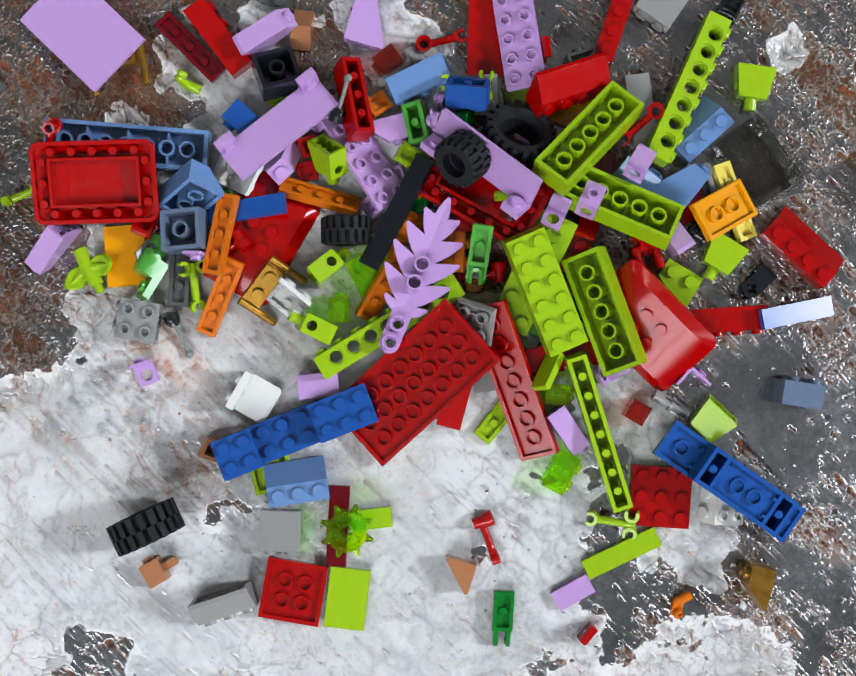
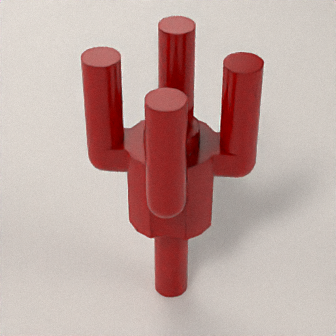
(642, 249)

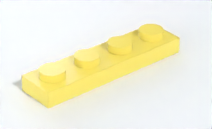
(724, 175)

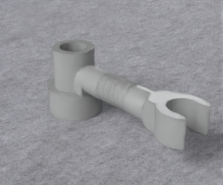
(411, 56)

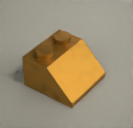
(757, 580)

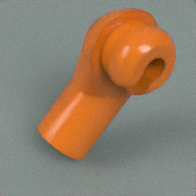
(677, 604)

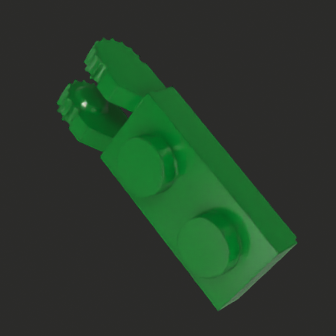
(502, 615)

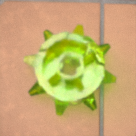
(355, 539)

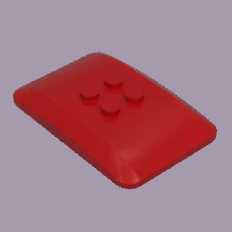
(94, 181)
(478, 205)
(271, 235)
(667, 328)

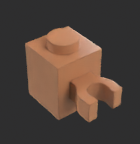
(156, 570)

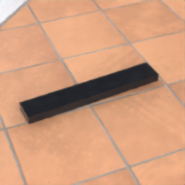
(397, 212)

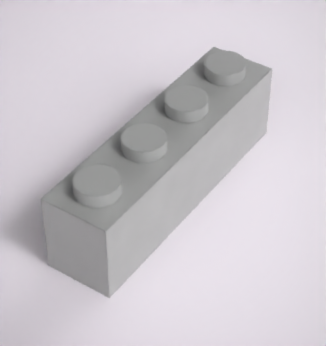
(640, 87)

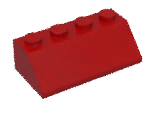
(568, 84)
(801, 248)

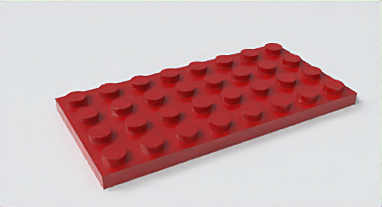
(422, 379)

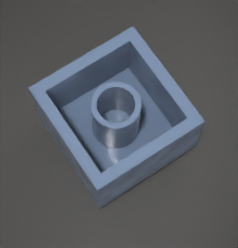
(184, 230)
(795, 393)

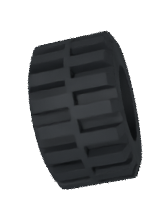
(462, 158)
(346, 230)

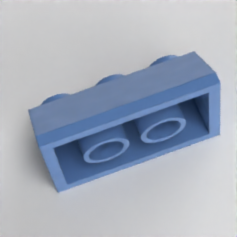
(417, 80)
(706, 126)
(190, 187)
(296, 481)

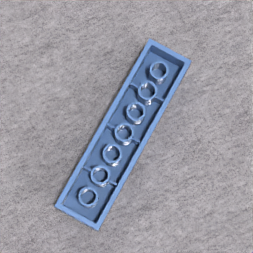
(172, 145)

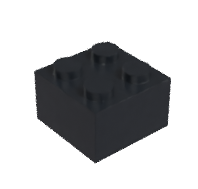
(276, 72)

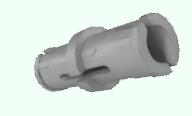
(671, 403)

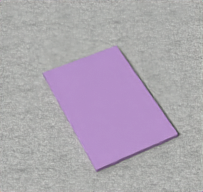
(84, 36)

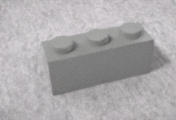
(223, 604)

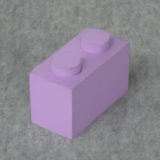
(316, 386)

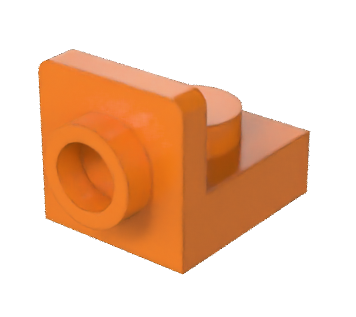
(379, 104)

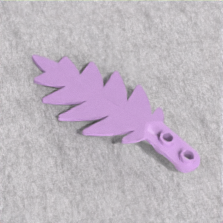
(418, 271)

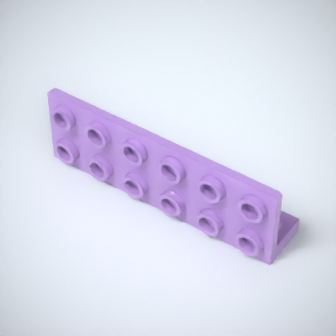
(518, 42)
(277, 127)
(368, 167)
(504, 170)

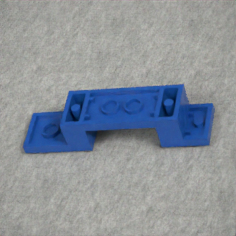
(293, 431)
(729, 480)

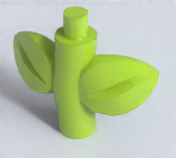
(88, 271)

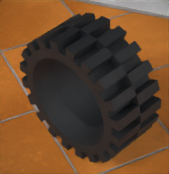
(523, 121)
(145, 527)

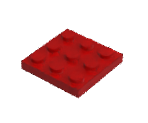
(660, 496)
(293, 591)

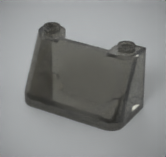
(759, 161)

